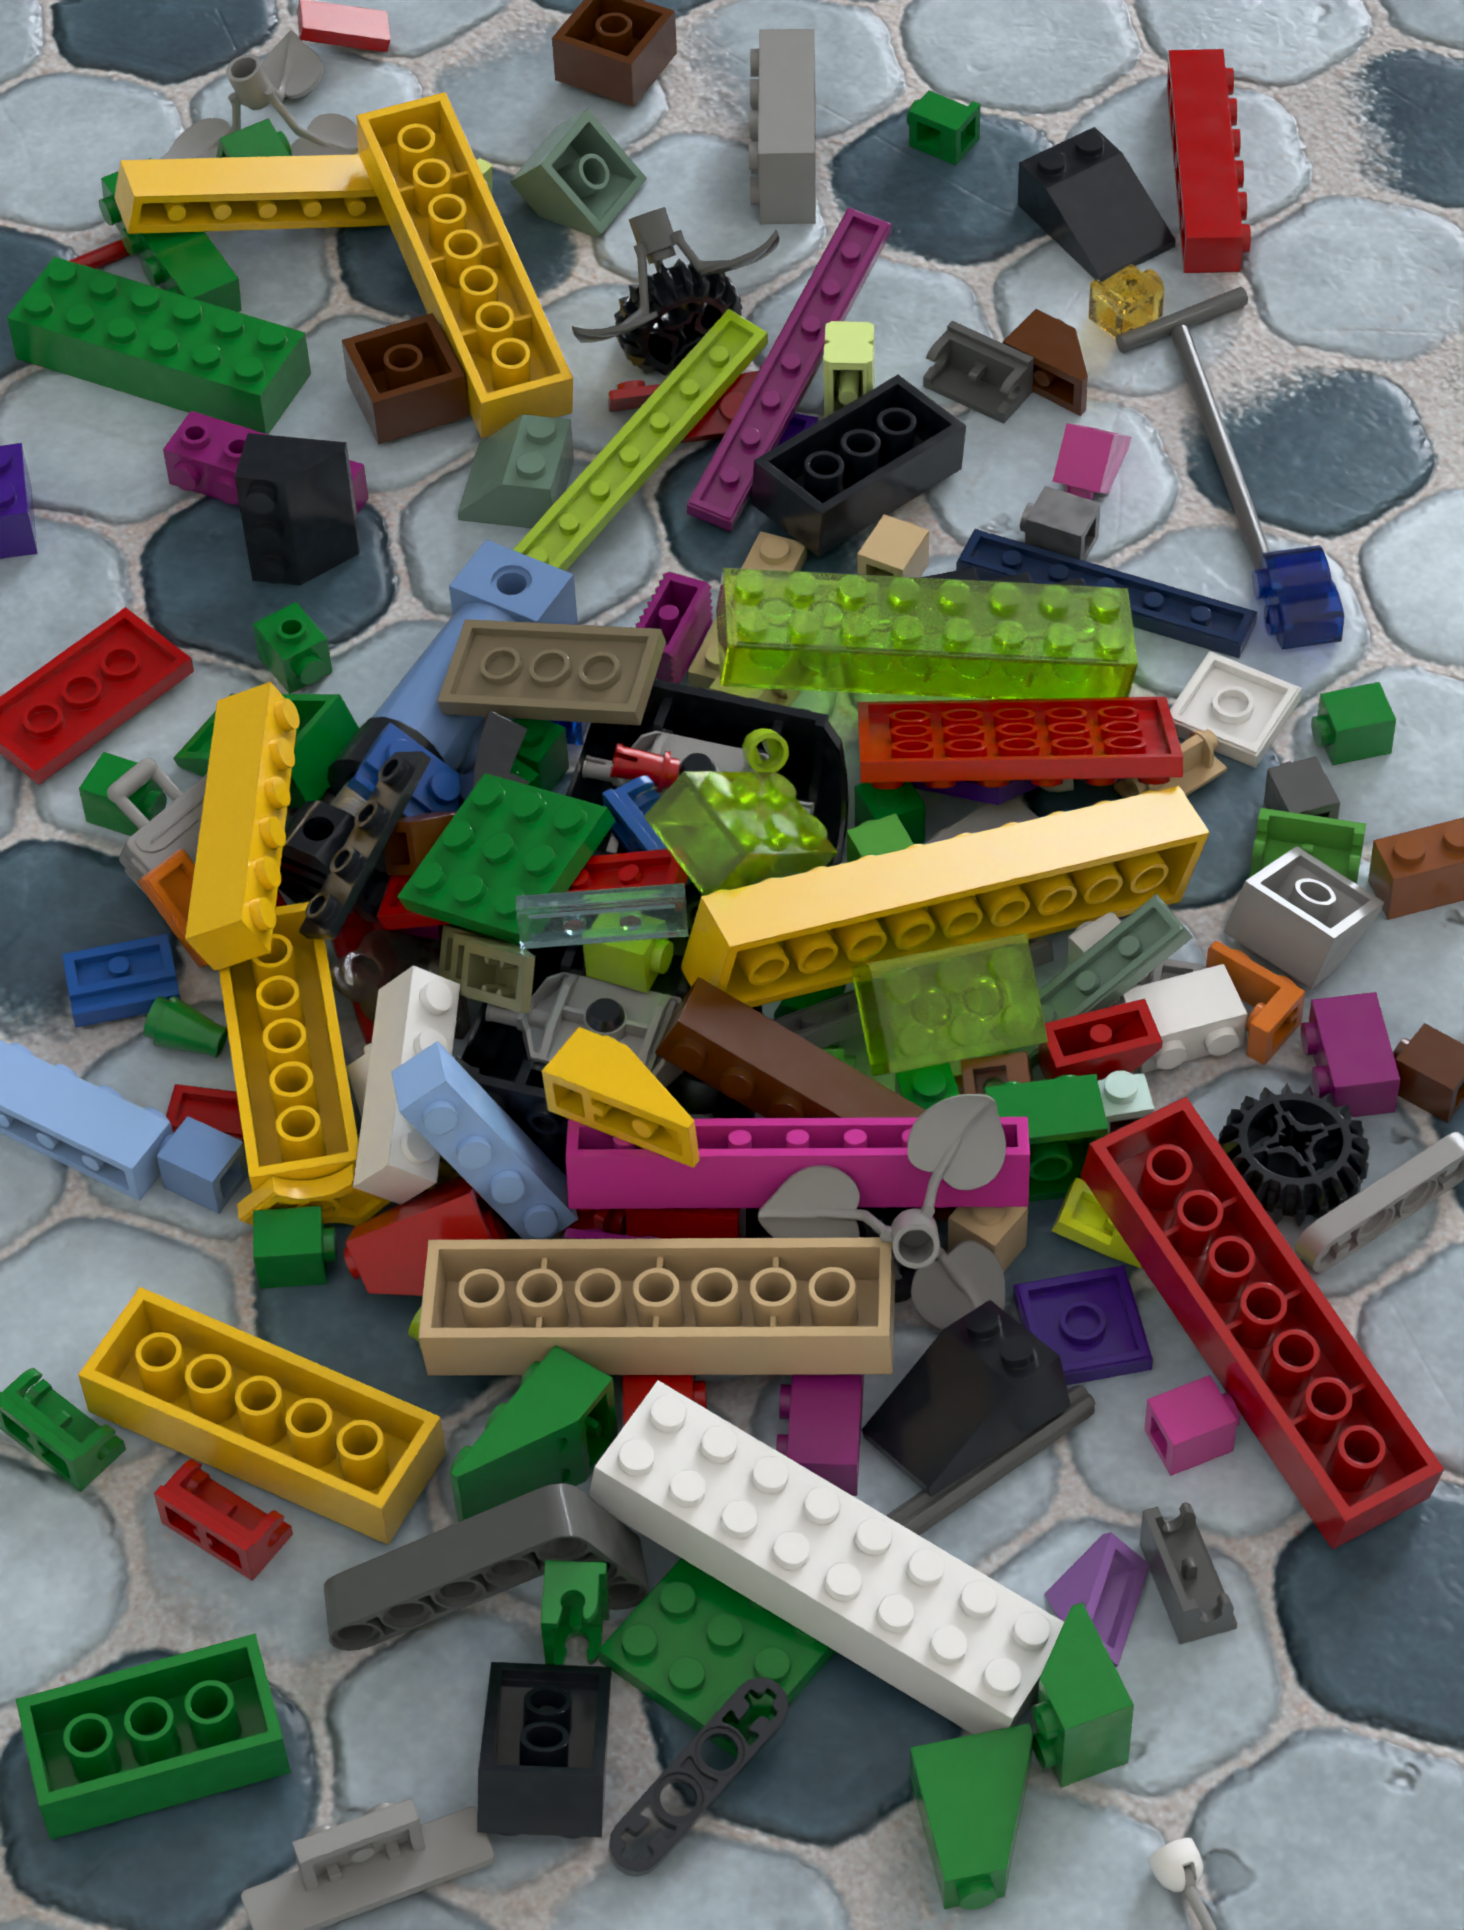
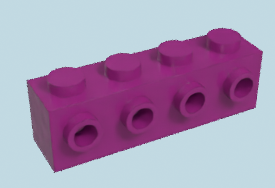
(206, 455)

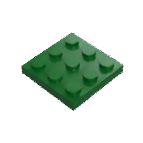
(501, 847)
(704, 1640)

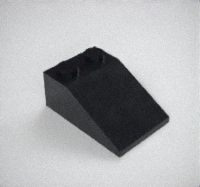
(1092, 204)
(968, 1399)
(544, 1750)

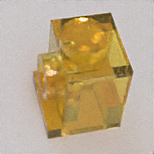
(1133, 295)

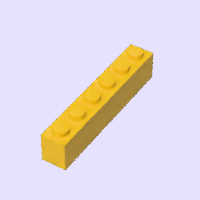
(246, 194)
(242, 827)

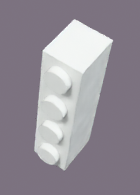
(409, 1017)

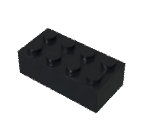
(858, 465)

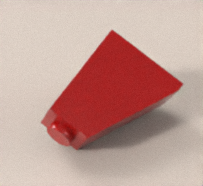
(393, 1246)

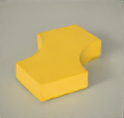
(333, 1193)

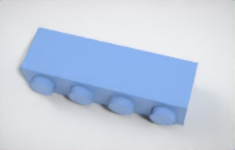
(79, 1122)
(483, 1143)

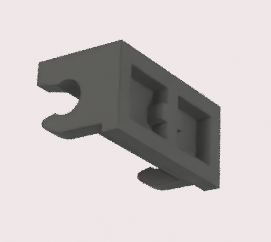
(979, 372)
(1185, 1575)

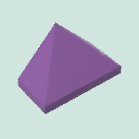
(1108, 1584)

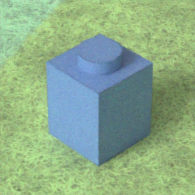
(202, 1164)

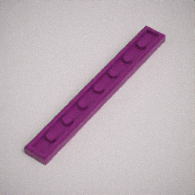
(788, 368)

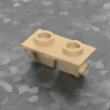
(1199, 767)

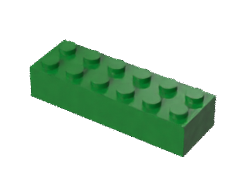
(159, 345)

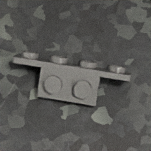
(367, 1865)

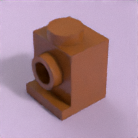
(1003, 1067)

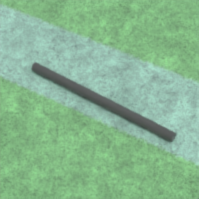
(1220, 443)

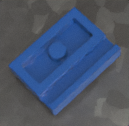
(435, 791)
(119, 979)

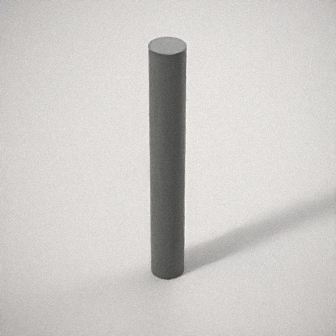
(1189, 317)

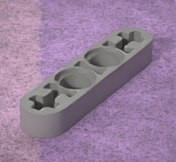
(1383, 1204)

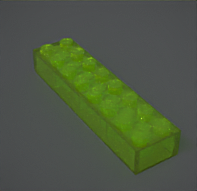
(923, 636)

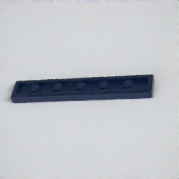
(1152, 604)

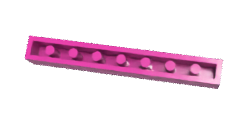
(752, 1157)

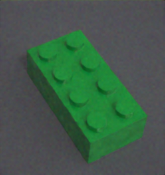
(152, 1736)

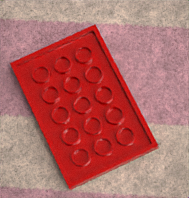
(1018, 741)

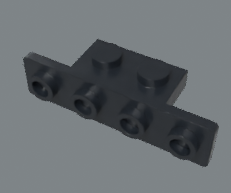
(359, 868)

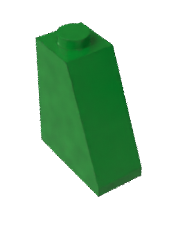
(971, 1810)

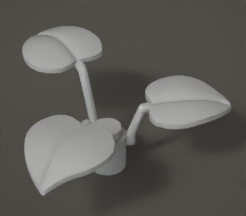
(286, 72)
(954, 1141)

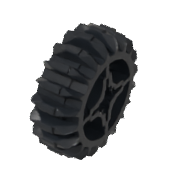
(682, 317)
(1301, 1140)

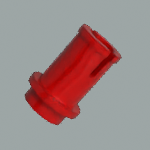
(633, 763)

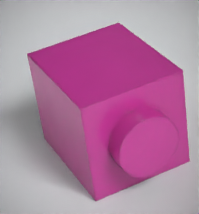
(1191, 1424)

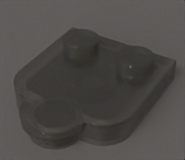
(380, 960)

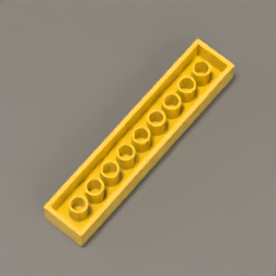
(959, 891)

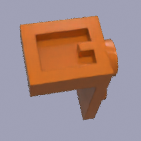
(1274, 997)

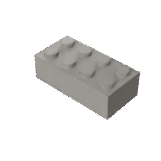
(783, 126)

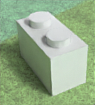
(1194, 1015)

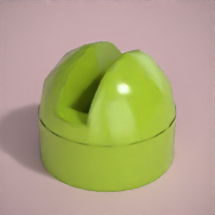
(774, 746)

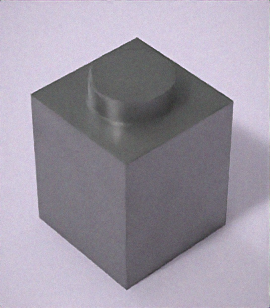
(1061, 523)

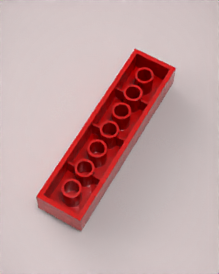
(1261, 1323)

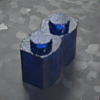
(1299, 597)

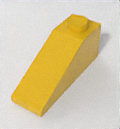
(614, 1092)

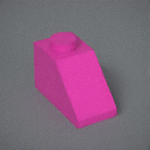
(1089, 460)

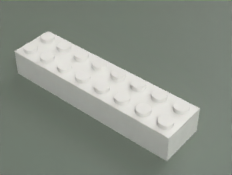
(826, 1562)

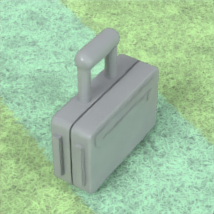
(167, 832)

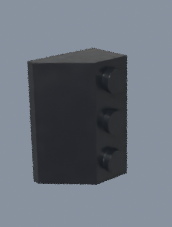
(296, 507)

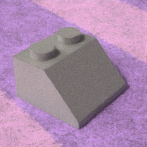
(1302, 916)

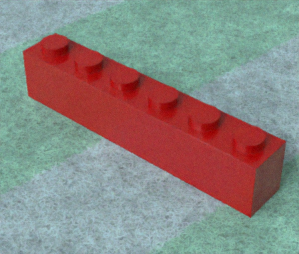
(1205, 161)

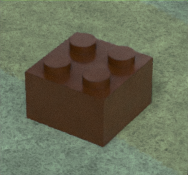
(615, 47)
(405, 378)

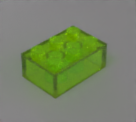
(738, 829)
(949, 1004)

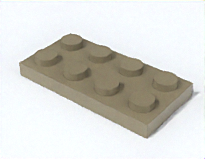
(552, 671)

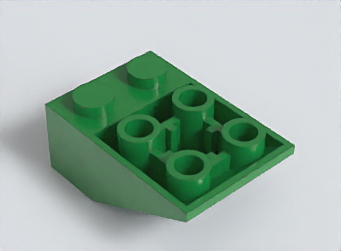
(541, 1437)

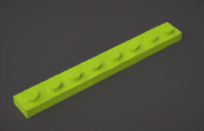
(644, 442)

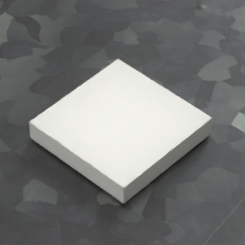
(1237, 705)

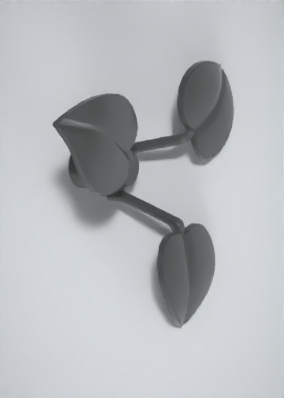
(656, 242)

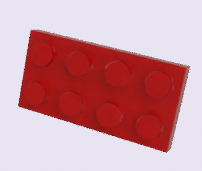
(87, 693)

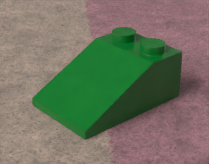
(319, 739)

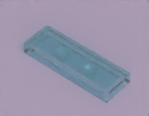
(602, 916)

